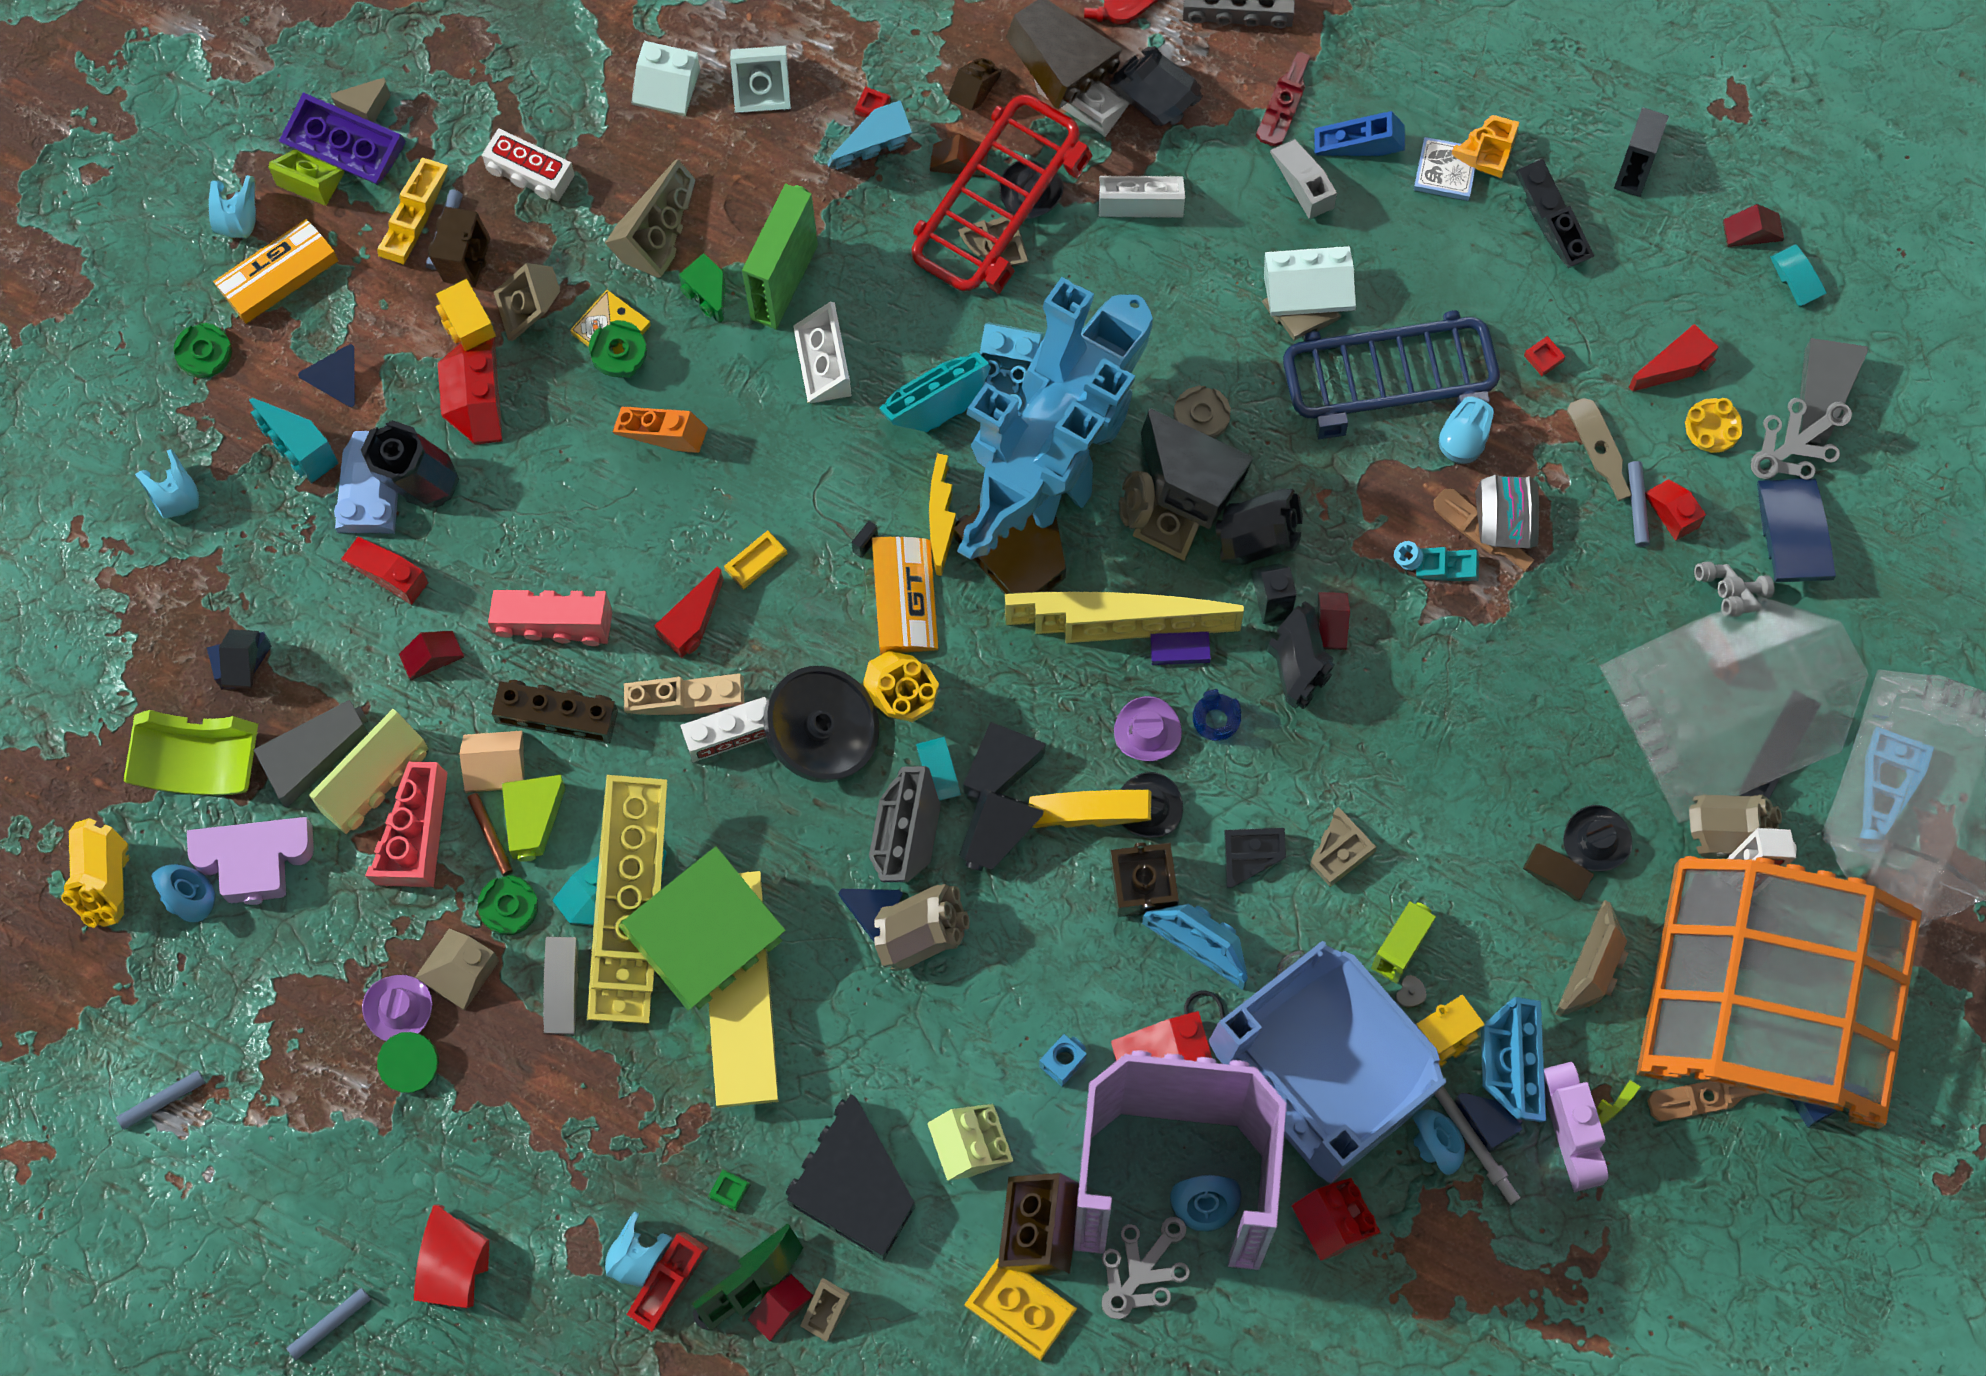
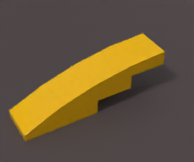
(413, 210)
(941, 520)
(1093, 807)

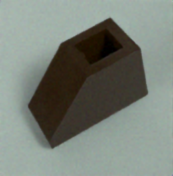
(974, 83)

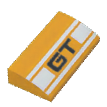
(276, 271)
(904, 594)

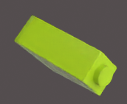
(530, 814)
(1403, 941)

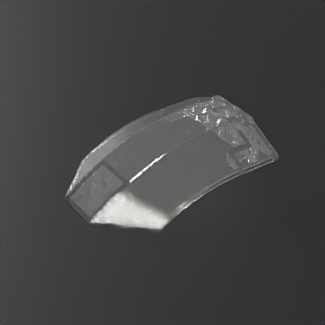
(1738, 699)
(1916, 794)

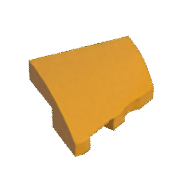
(1489, 146)

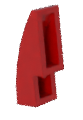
(667, 1280)

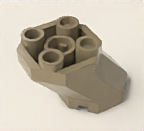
(1727, 821)
(920, 927)

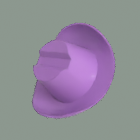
(1147, 729)
(396, 1006)

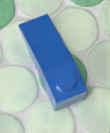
(1362, 136)

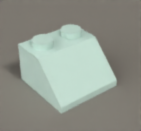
(665, 78)
(760, 79)

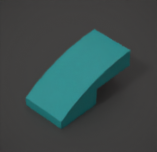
(1800, 275)
(1449, 565)
(937, 758)

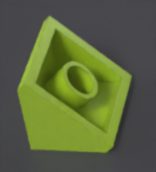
(306, 176)

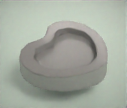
(1412, 992)

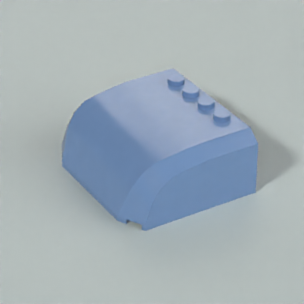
(1334, 1055)

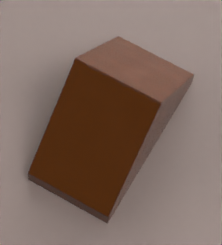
(954, 154)

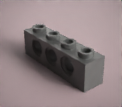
(1250, 14)

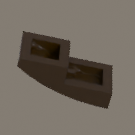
(1558, 870)

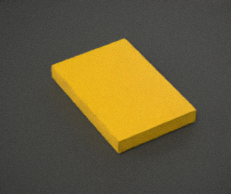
(1021, 1309)

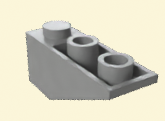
(1305, 178)

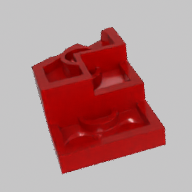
(449, 1260)

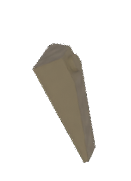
(651, 226)

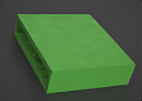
(780, 256)
(702, 929)

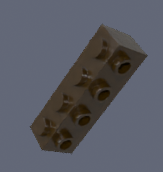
(555, 711)

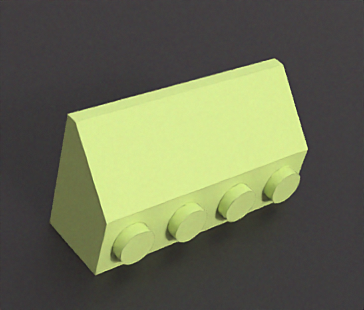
(369, 772)

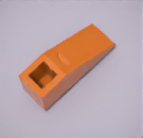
(662, 427)

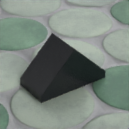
(238, 658)

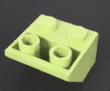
(969, 1141)

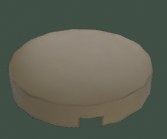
(1203, 410)
(1138, 499)

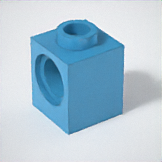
(1060, 1072)

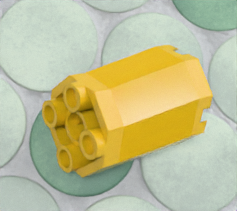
(901, 686)
(96, 873)

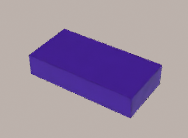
(1180, 648)

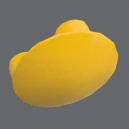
(1714, 425)

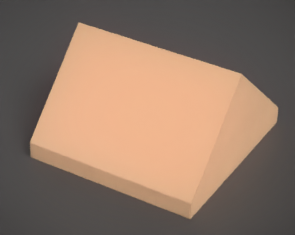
(491, 760)

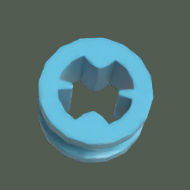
(1402, 549)

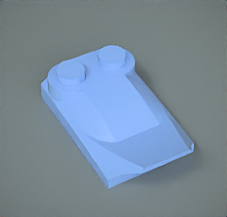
(363, 500)

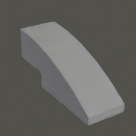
(560, 985)

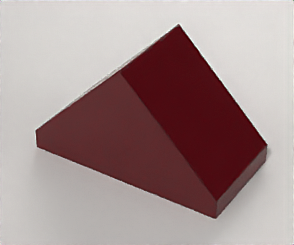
(1753, 226)
(1333, 619)
(430, 652)
(779, 1306)

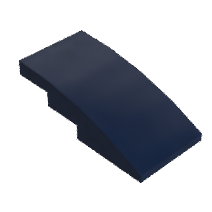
(1796, 530)

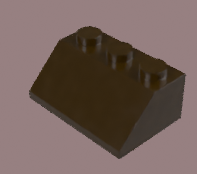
(1039, 1224)

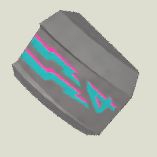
(1508, 511)

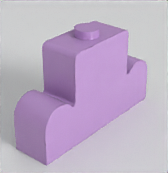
(251, 856)
(1575, 1126)

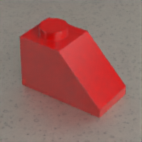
(1676, 508)

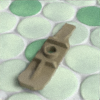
(1595, 433)

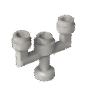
(1736, 593)

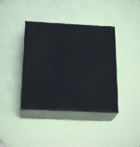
(863, 540)

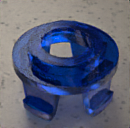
(1211, 701)

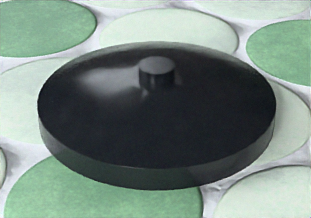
(821, 724)

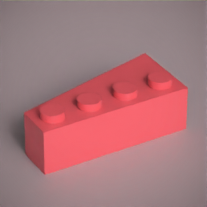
(551, 616)
(413, 830)

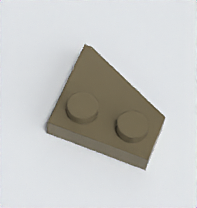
(1341, 849)

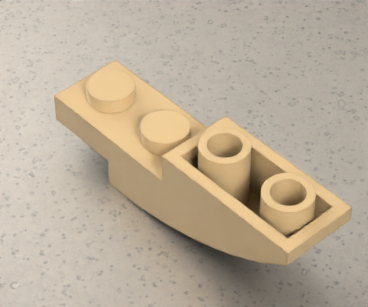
(682, 696)

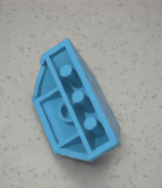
(1201, 938)
(1515, 1058)

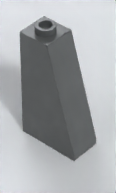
(1826, 379)
(310, 750)

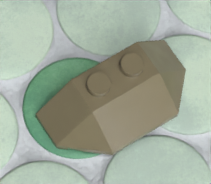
(1596, 963)

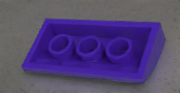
(342, 139)

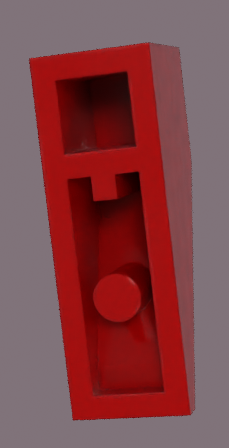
(1680, 360)
(386, 569)
(687, 621)

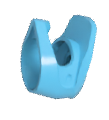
(236, 215)
(1466, 431)
(174, 495)
(630, 1261)

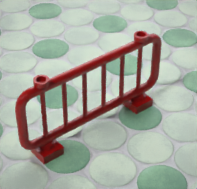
(995, 269)

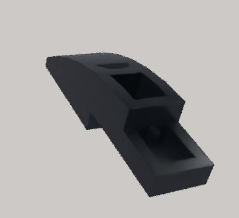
(1552, 216)

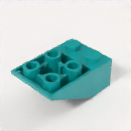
(295, 439)

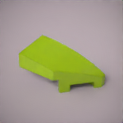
(1607, 1111)

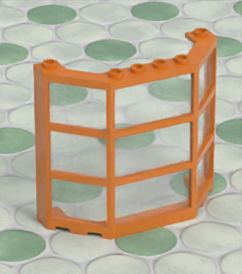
(1781, 984)

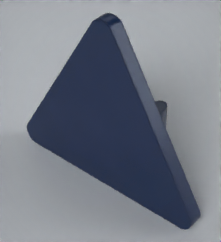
(334, 375)
(867, 903)

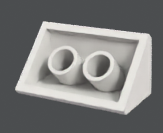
(1096, 108)
(1141, 196)
(822, 355)

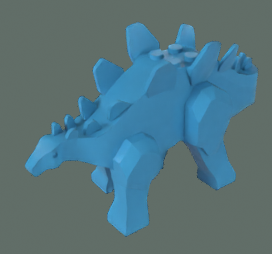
(1074, 399)

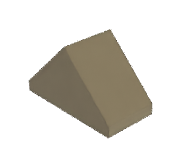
(363, 100)
(826, 1309)

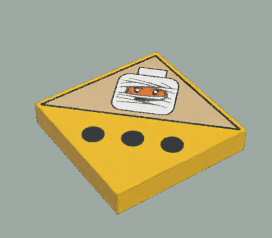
(602, 312)

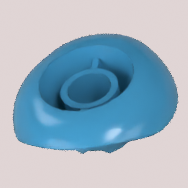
(184, 891)
(1439, 1140)
(1206, 1201)

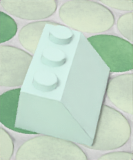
(1310, 281)

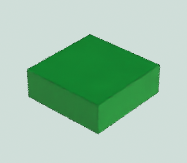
(729, 1190)

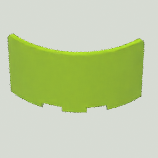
(190, 757)

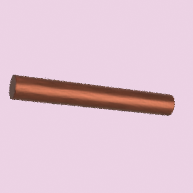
(490, 834)

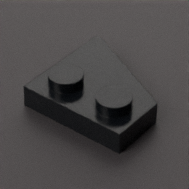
(1252, 852)

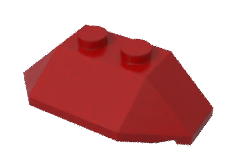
(471, 392)

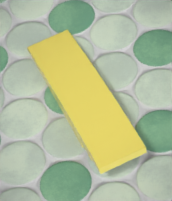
(1119, 615)
(626, 880)
(744, 1032)

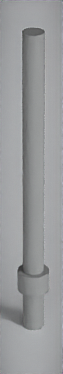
(1496, 1173)

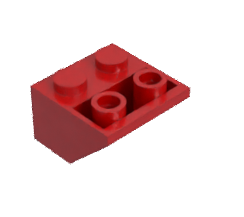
(1335, 1218)

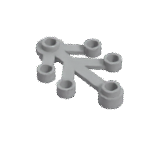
(1796, 442)
(1141, 1272)

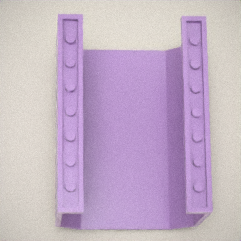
(1193, 1093)

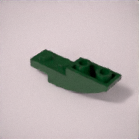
(747, 1286)

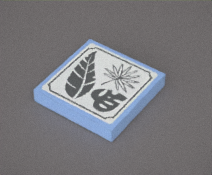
(1442, 172)

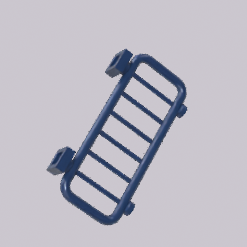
(1333, 419)

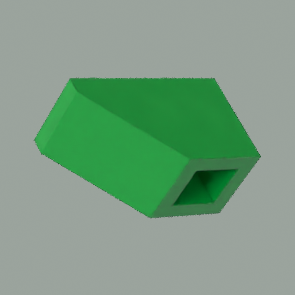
(705, 284)

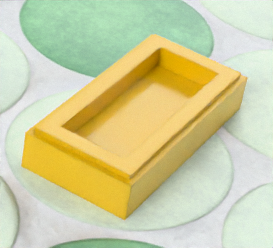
(755, 560)

